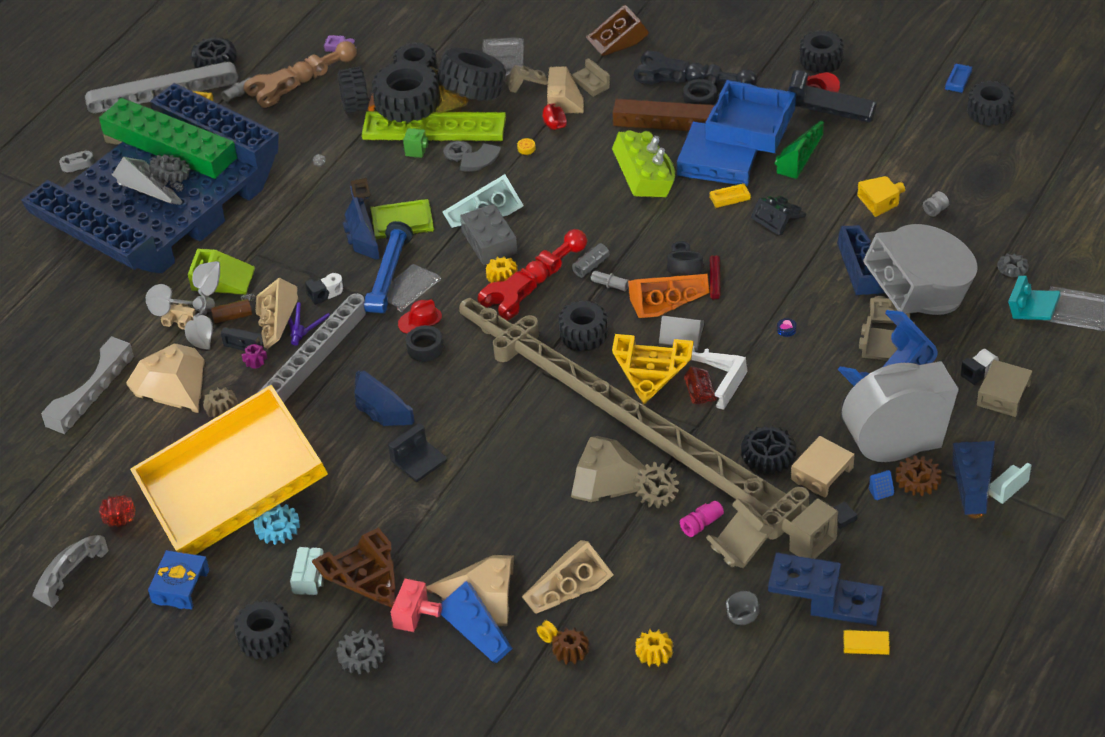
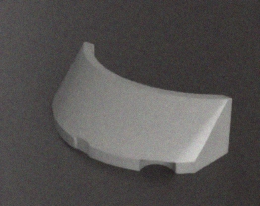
(63, 564)

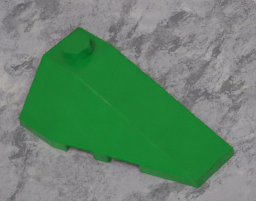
(797, 154)

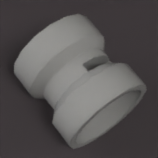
(935, 204)

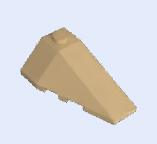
(564, 91)
(572, 575)

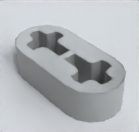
(76, 161)

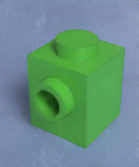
(415, 142)

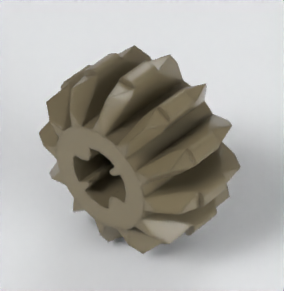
(219, 402)

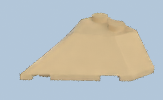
(170, 377)
(490, 581)

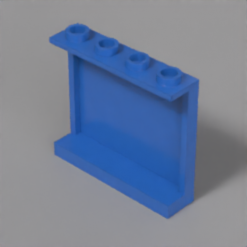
(714, 159)

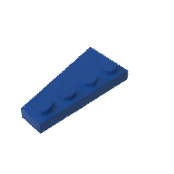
(473, 620)

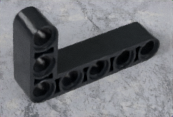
(830, 101)

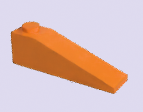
(659, 295)

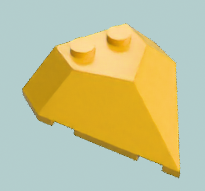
(650, 366)

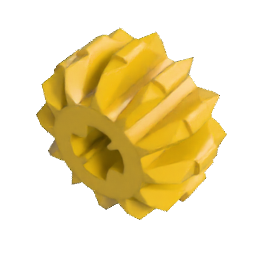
(500, 269)
(654, 647)

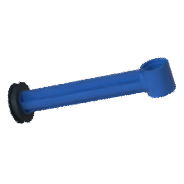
(398, 234)

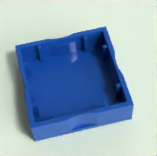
(750, 116)

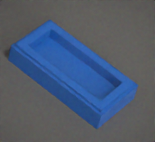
(958, 78)

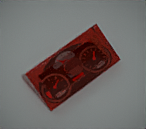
(699, 385)

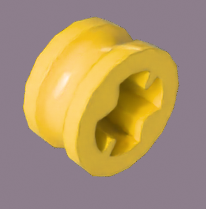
(547, 631)

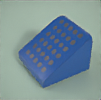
(881, 485)

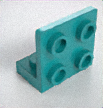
(1031, 303)

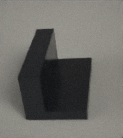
(240, 339)

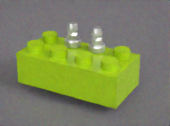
(644, 164)

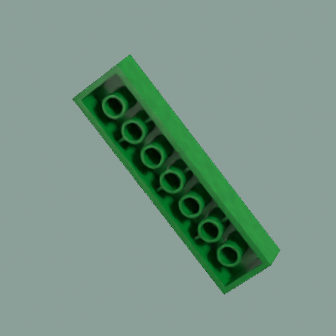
(168, 136)

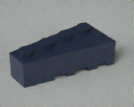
(853, 247)
(973, 473)

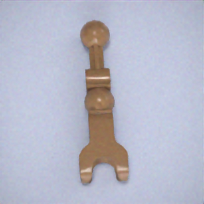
(288, 79)

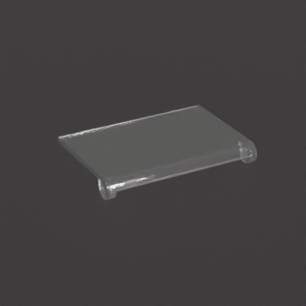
(410, 286)

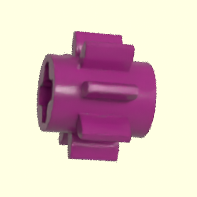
(254, 356)

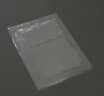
(507, 50)
(1079, 309)

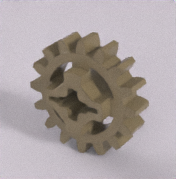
(664, 481)

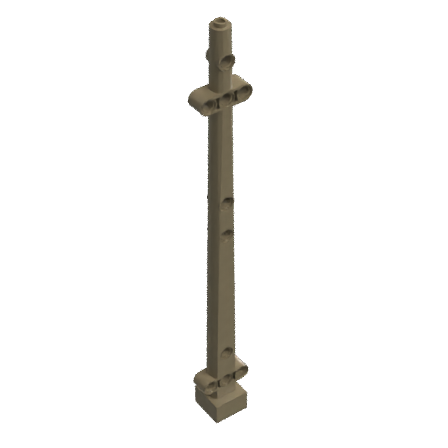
(809, 527)

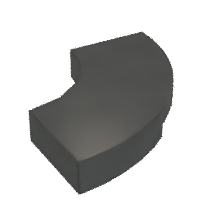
(479, 159)

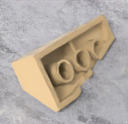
(274, 308)

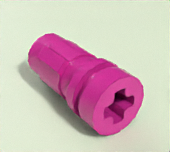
(702, 517)

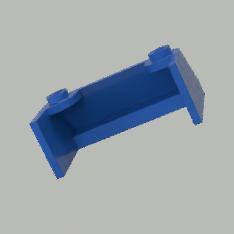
(910, 344)

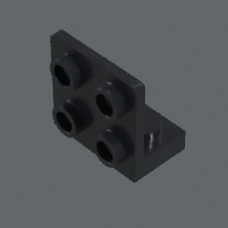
(775, 213)
(415, 454)

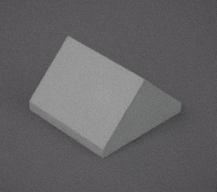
(680, 329)

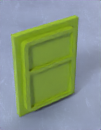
(413, 213)

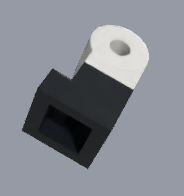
(324, 288)
(978, 365)

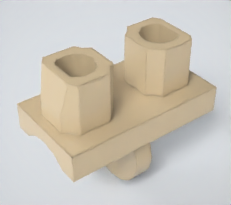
(178, 313)

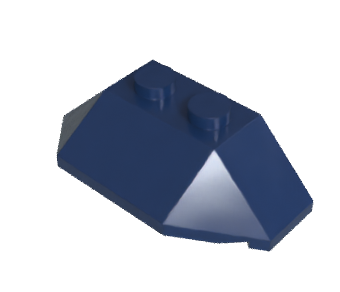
(360, 229)
(380, 402)

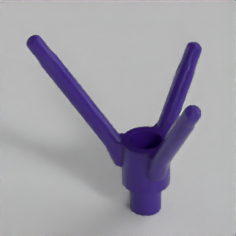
(298, 330)

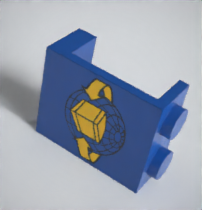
(177, 579)

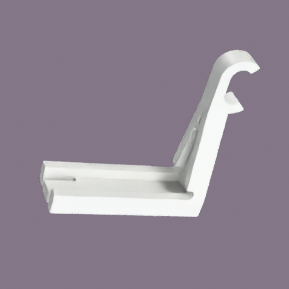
(736, 370)

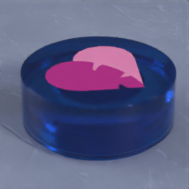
(786, 327)

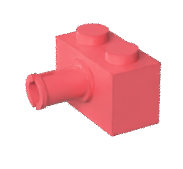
(411, 604)

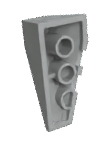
(137, 175)

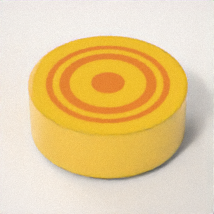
(526, 146)

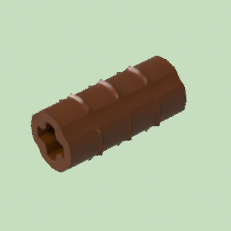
(231, 311)

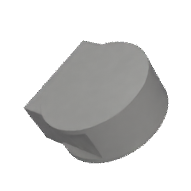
(922, 268)
(900, 410)

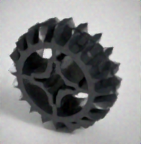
(213, 52)
(768, 449)

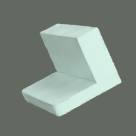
(1009, 482)

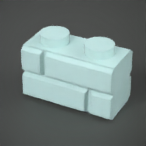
(305, 575)

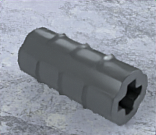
(590, 260)

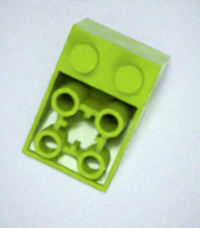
(234, 274)

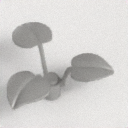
(200, 329)

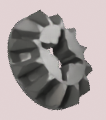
(456, 147)
(1010, 269)

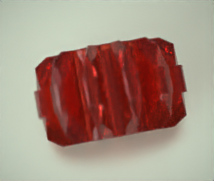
(117, 510)

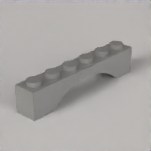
(65, 411)

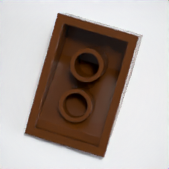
(618, 32)

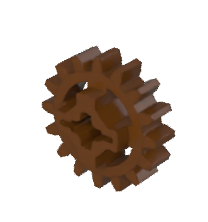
(918, 475)

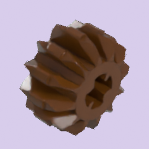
(570, 645)

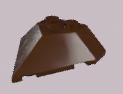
(363, 568)

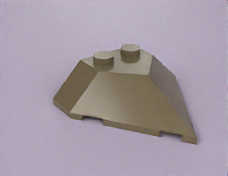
(605, 470)

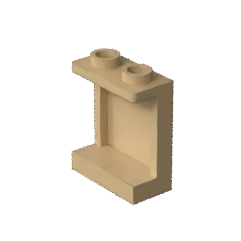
(821, 465)

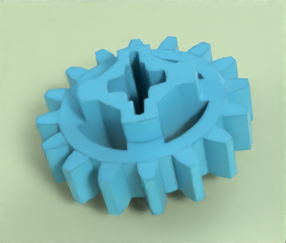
(277, 524)

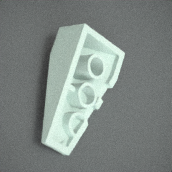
(497, 192)

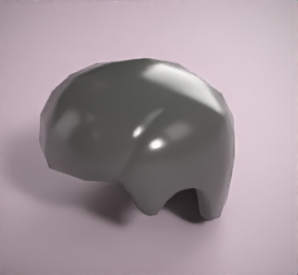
(742, 607)

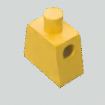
(880, 194)

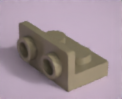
(592, 78)
(879, 306)

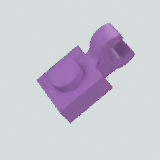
(333, 41)

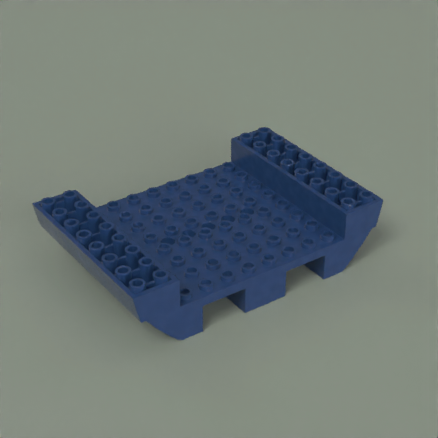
(142, 227)

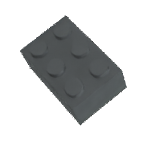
(488, 233)

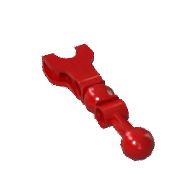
(523, 282)

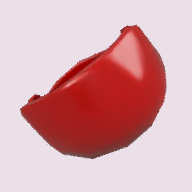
(554, 117)

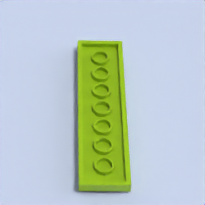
(439, 126)

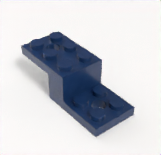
(822, 584)

